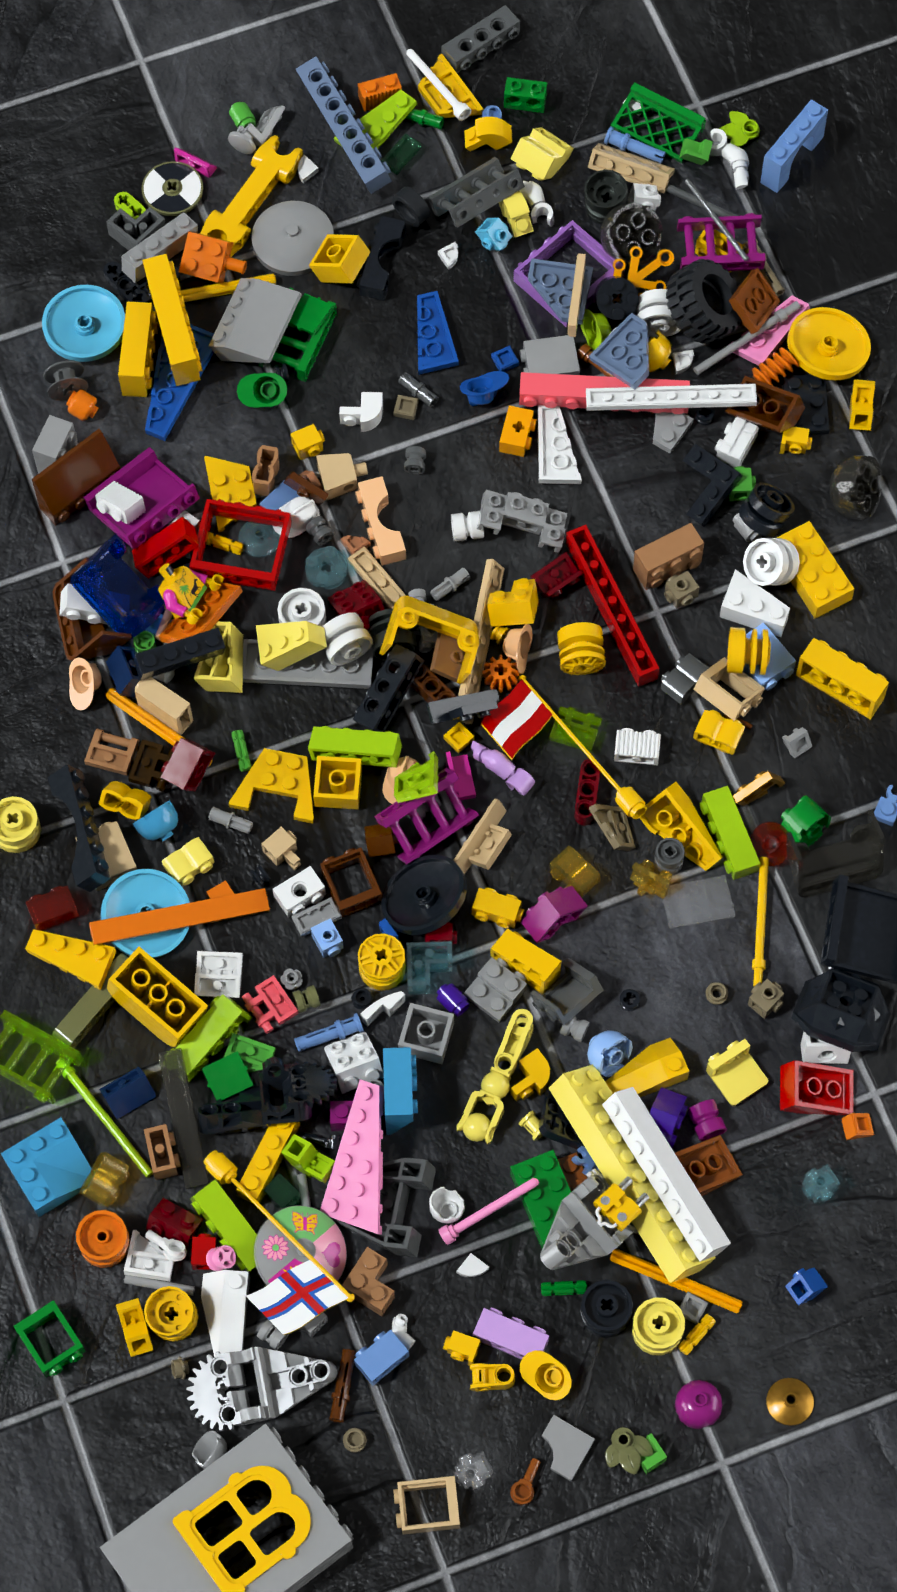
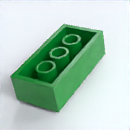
(545, 1199)

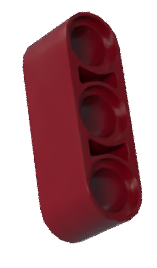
(584, 801)

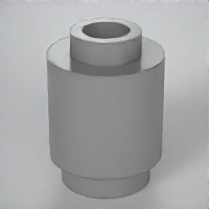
(747, 533)

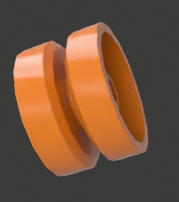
(100, 1225)

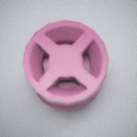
(226, 1260)

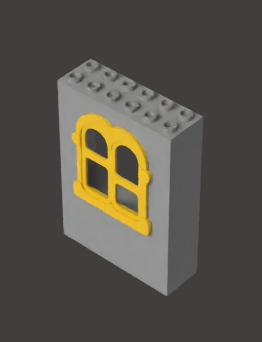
(169, 1554)

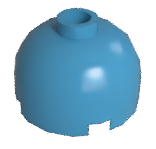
(158, 822)

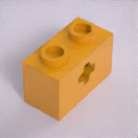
(513, 441)

